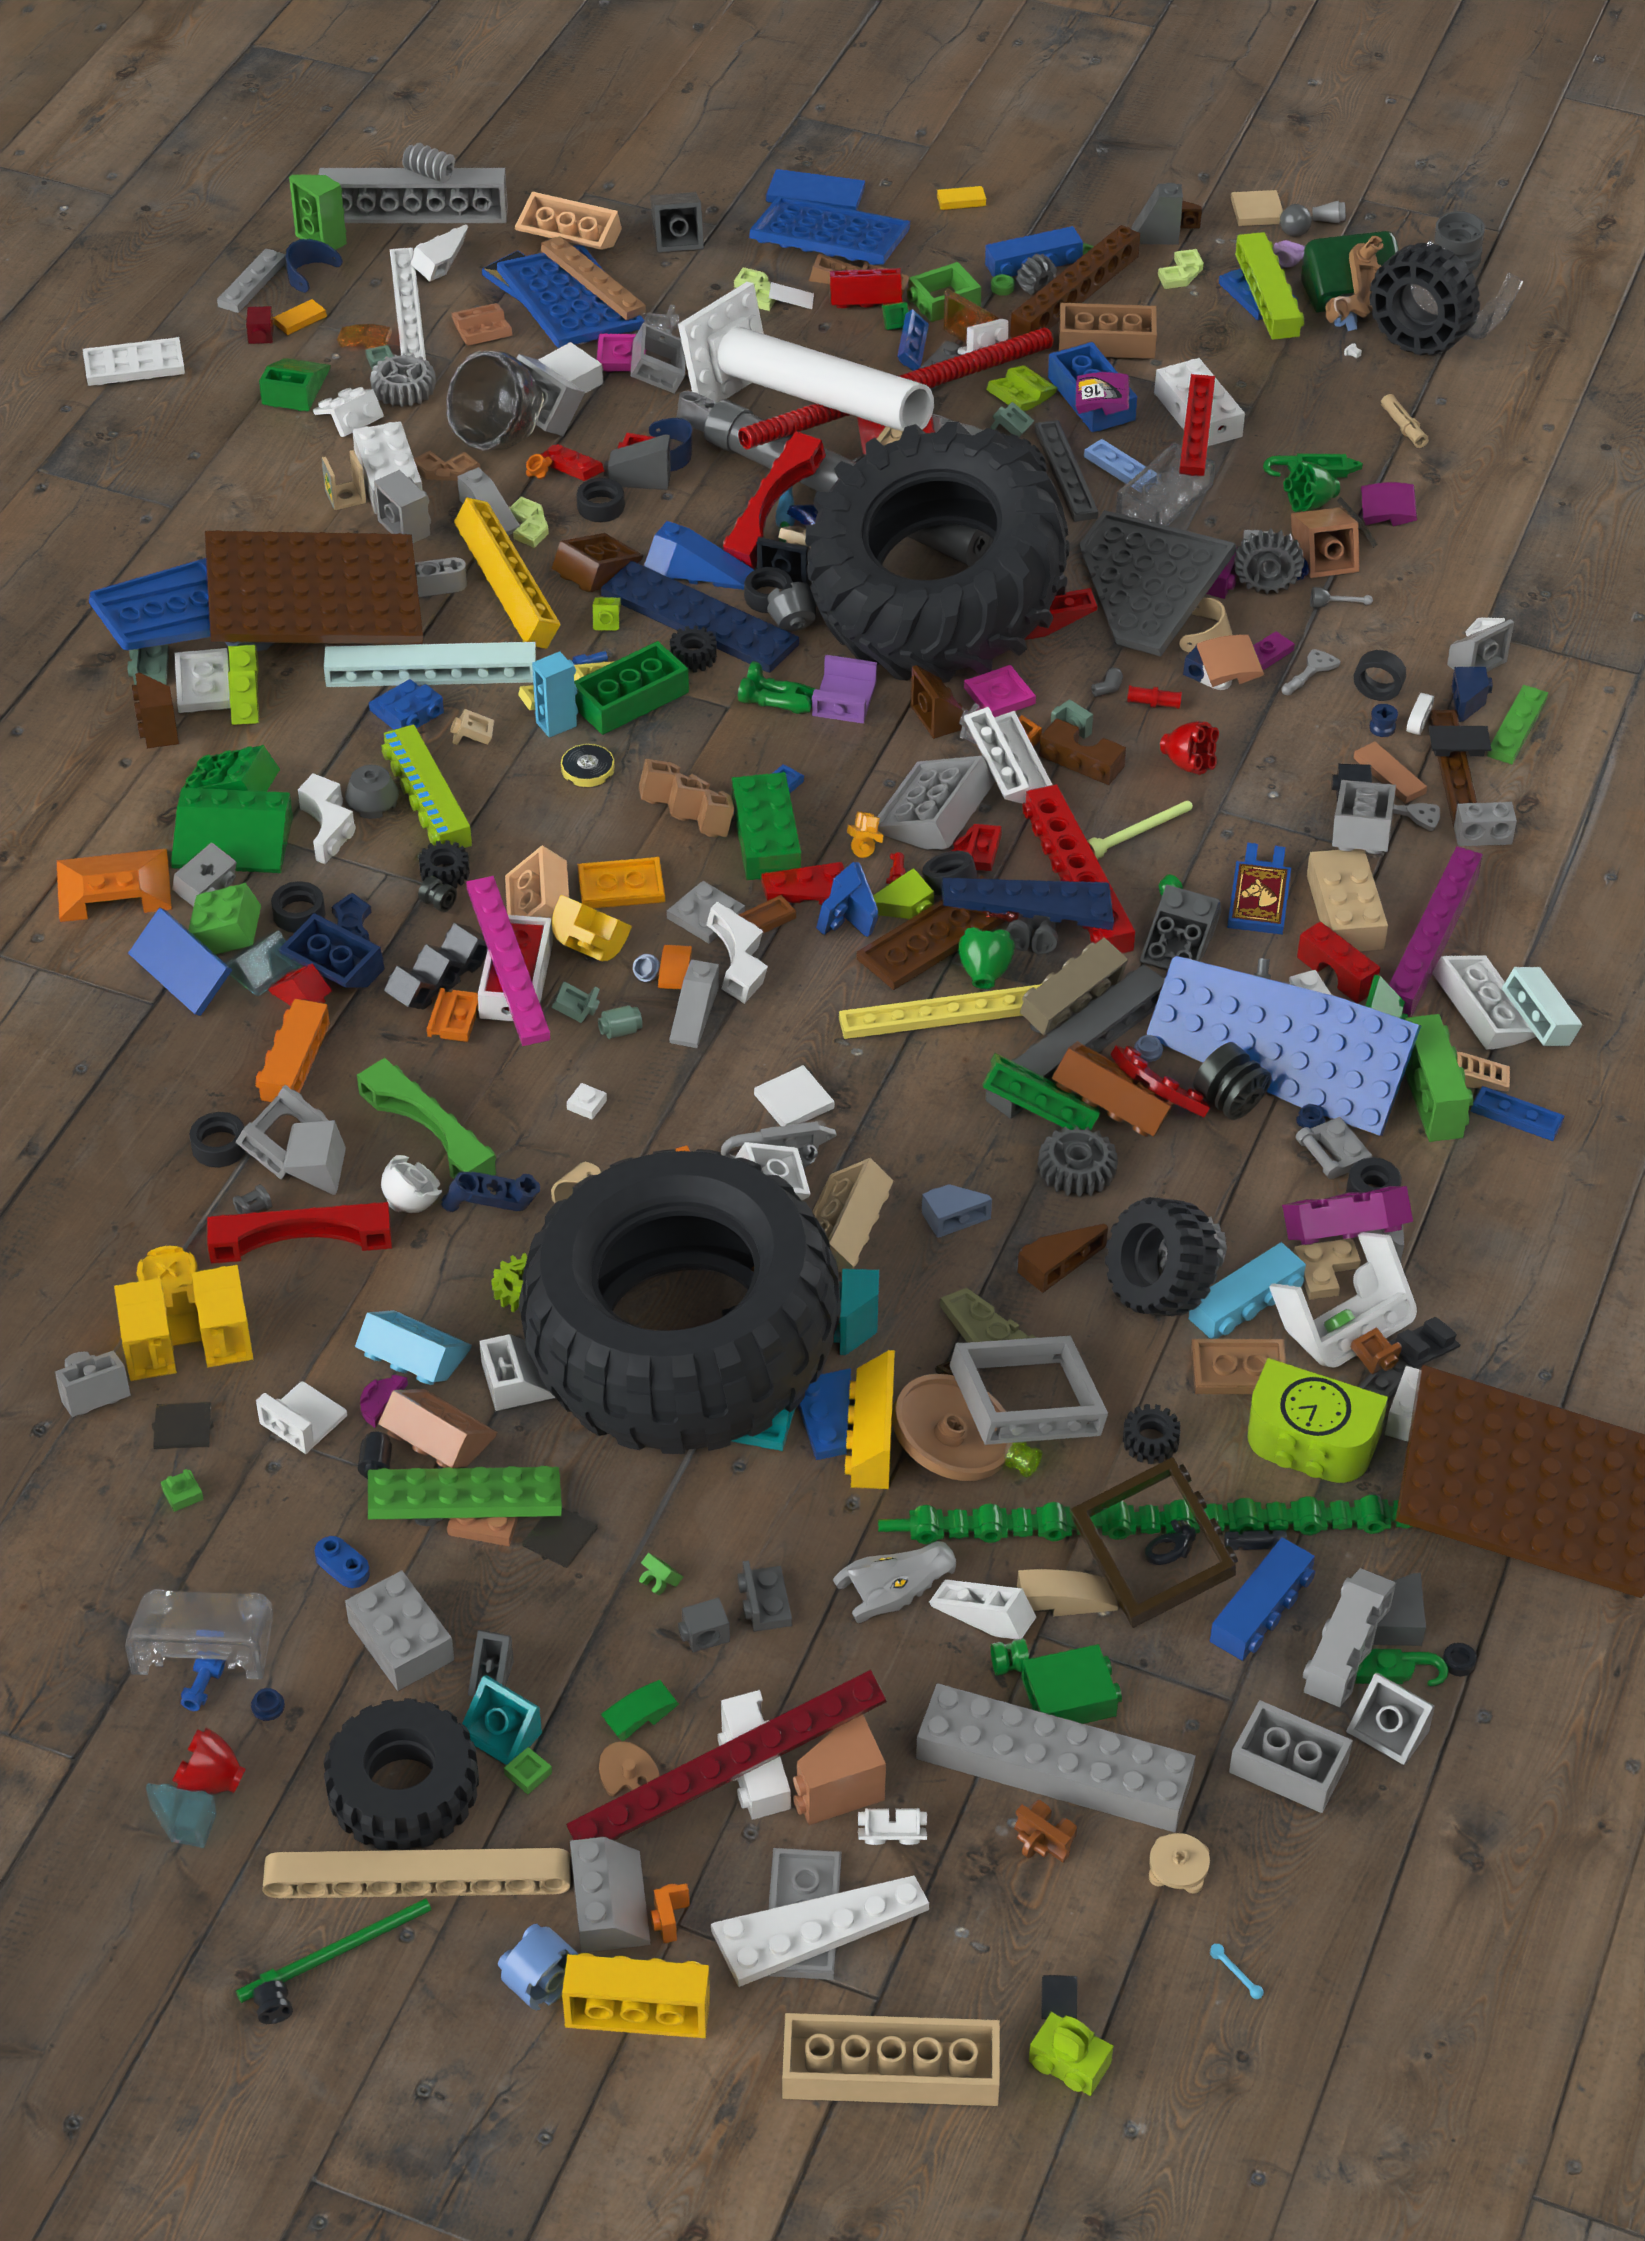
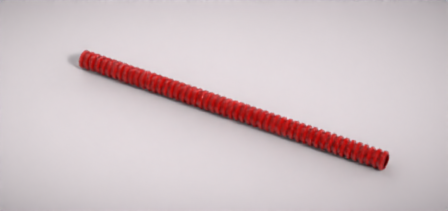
(931, 375)

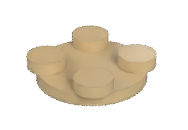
(1179, 1862)

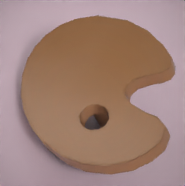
(624, 1765)

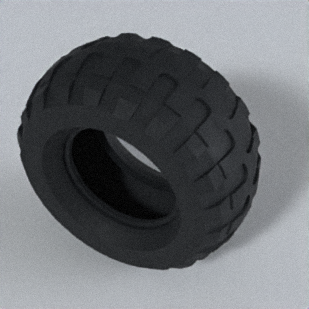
(694, 1382)

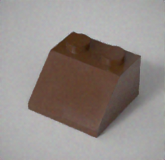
(934, 703)

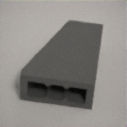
(1161, 216)
(641, 464)
(1406, 1617)

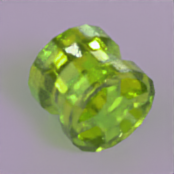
(1023, 1458)

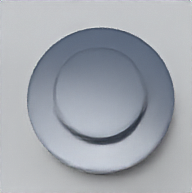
(646, 967)
(1149, 1047)

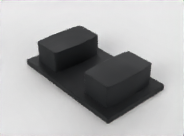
(1459, 738)
(1426, 1342)

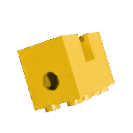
(158, 1319)

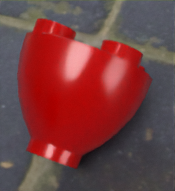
(1192, 746)
(211, 1766)

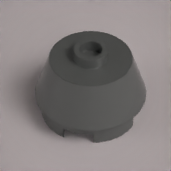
(792, 607)
(371, 791)

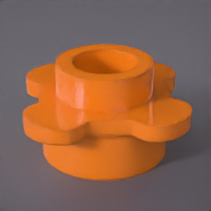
(537, 466)

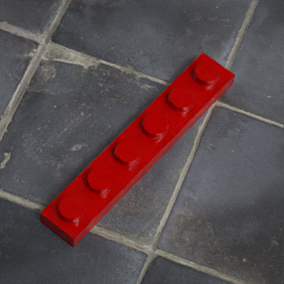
(1197, 425)

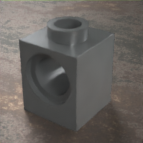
(704, 1625)

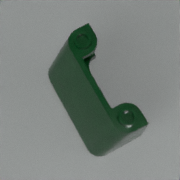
(1327, 265)

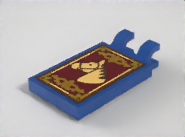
(1260, 893)

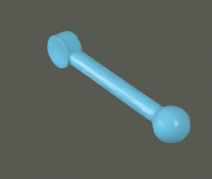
(1217, 1952)

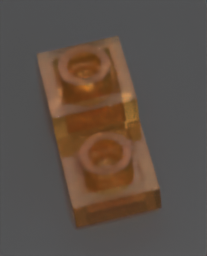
(370, 334)

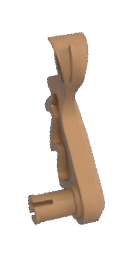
(1363, 270)

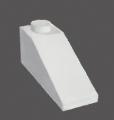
(990, 1608)

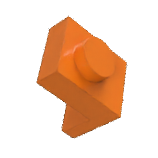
(665, 1901)

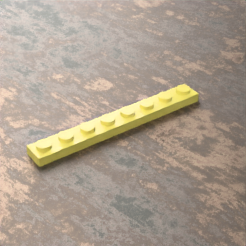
(932, 1012)

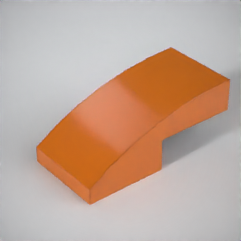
(674, 966)

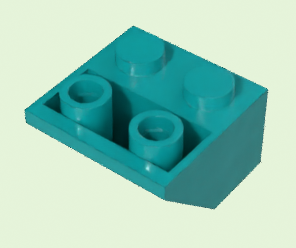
(858, 1308)

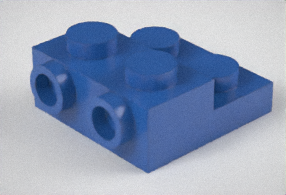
(407, 705)

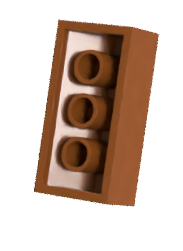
(1107, 1085)

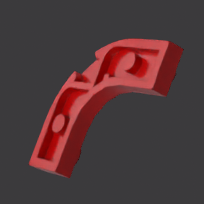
(1136, 1067)

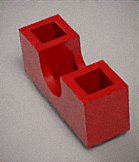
(1354, 970)

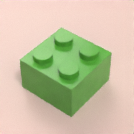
(225, 918)

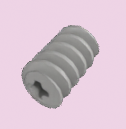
(429, 162)

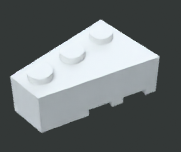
(766, 1787)

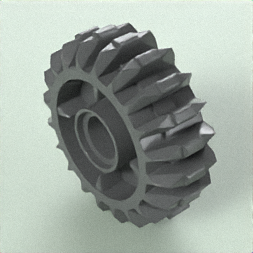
(1274, 547)
(1077, 1161)

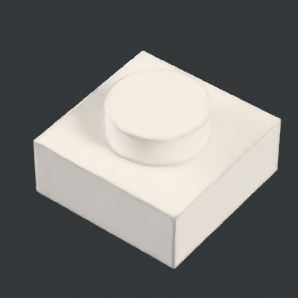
(586, 1101)

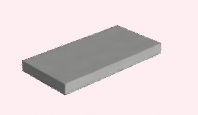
(800, 1877)

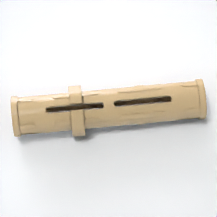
(1409, 426)

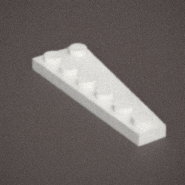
(796, 1932)

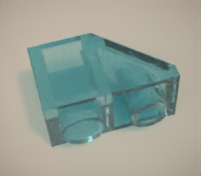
(183, 1813)

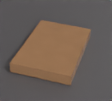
(1232, 1364)

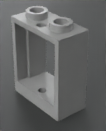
(653, 370)

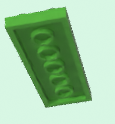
(464, 1492)

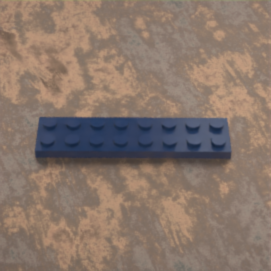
(683, 606)

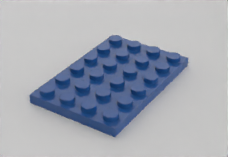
(830, 230)
(561, 302)

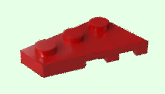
(801, 883)

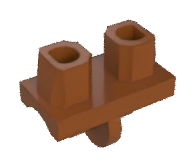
(1041, 1835)

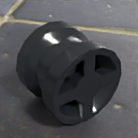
(272, 2002)

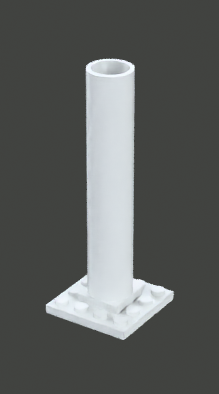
(729, 351)

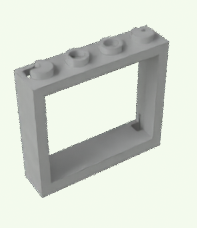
(1028, 1424)

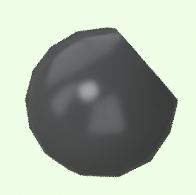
(1295, 220)

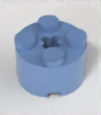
(536, 1966)

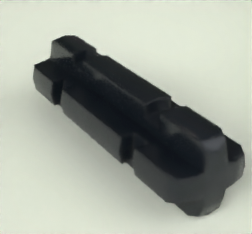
(1253, 1539)

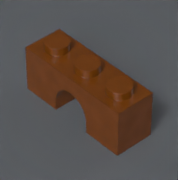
(1098, 761)

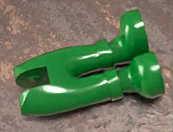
(774, 693)

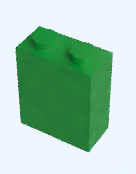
(1072, 1685)

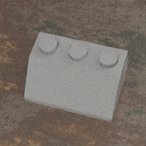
(609, 1895)

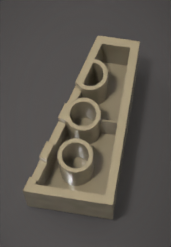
(1073, 986)

